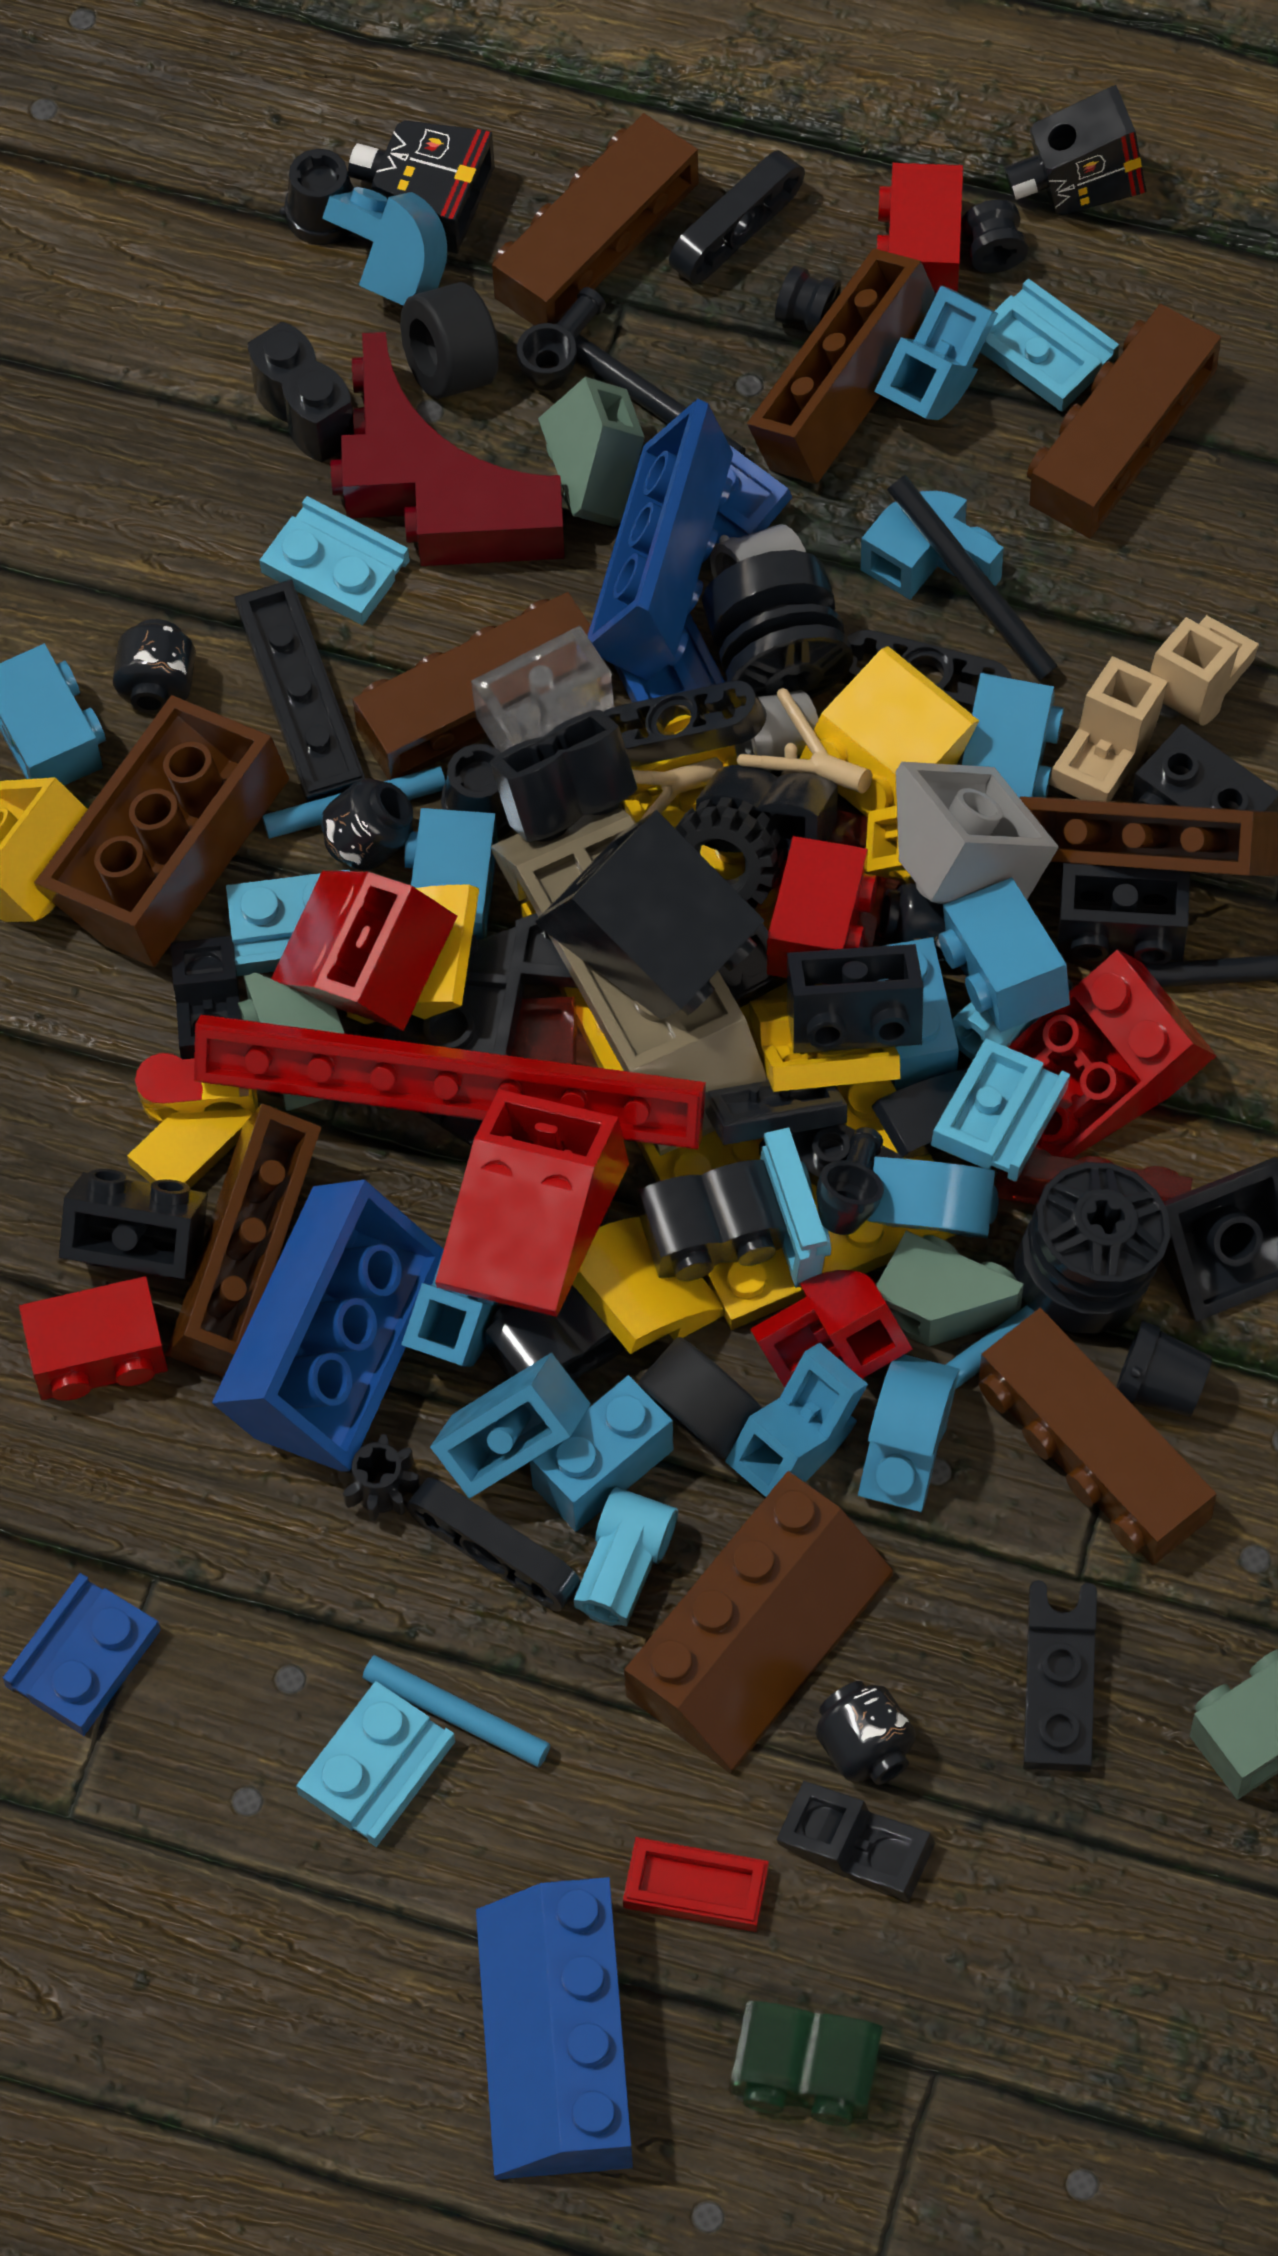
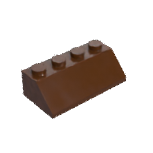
(164, 829)
(757, 1623)

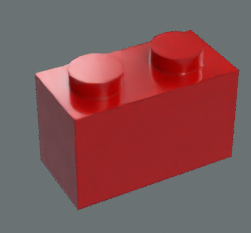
(924, 218)
(819, 901)
(93, 1339)

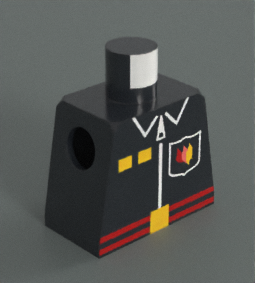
(1082, 156)
(435, 162)

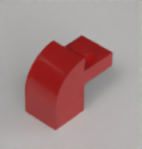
(843, 1315)

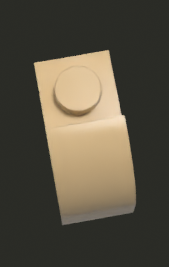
(1202, 666)
(1111, 733)

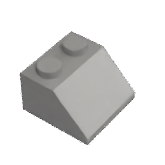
(966, 831)

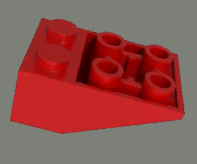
(365, 945)
(1122, 1052)
(531, 1201)

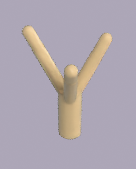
(820, 764)
(677, 781)

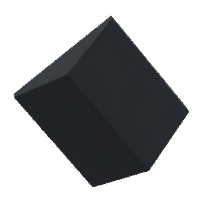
(1225, 1240)

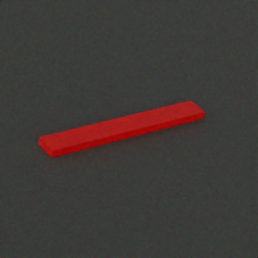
(437, 1077)

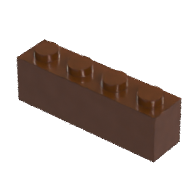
(595, 221)
(839, 367)
(1123, 420)
(432, 706)
(1160, 835)
(243, 1238)
(1095, 1437)

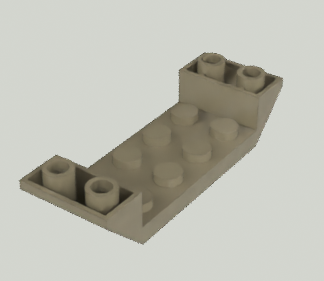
(704, 1046)

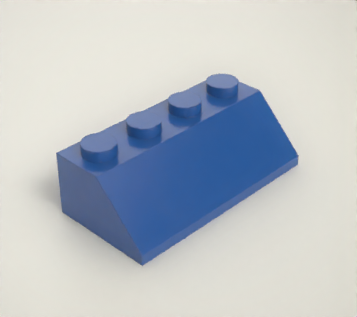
(663, 544)
(329, 1325)
(553, 2031)

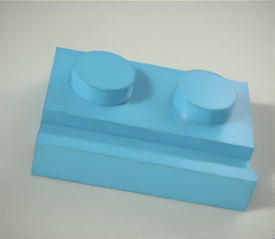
(1047, 345)
(334, 560)
(265, 918)
(1000, 1109)
(805, 1237)
(375, 1763)

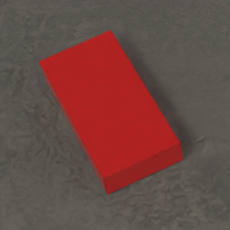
(695, 1884)

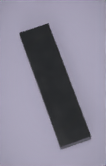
(299, 690)

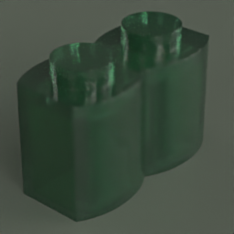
(806, 2062)

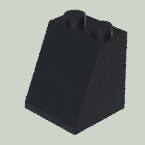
(654, 918)

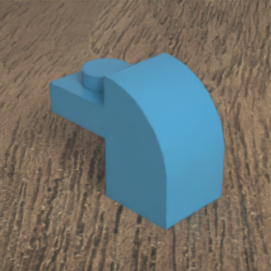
(406, 239)
(937, 365)
(902, 557)
(936, 1196)
(449, 1324)
(800, 1426)
(907, 1431)

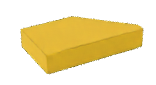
(188, 1145)

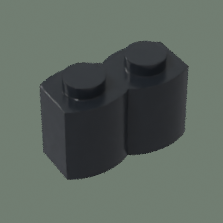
(301, 391)
(564, 775)
(794, 802)
(711, 1220)
(574, 1337)

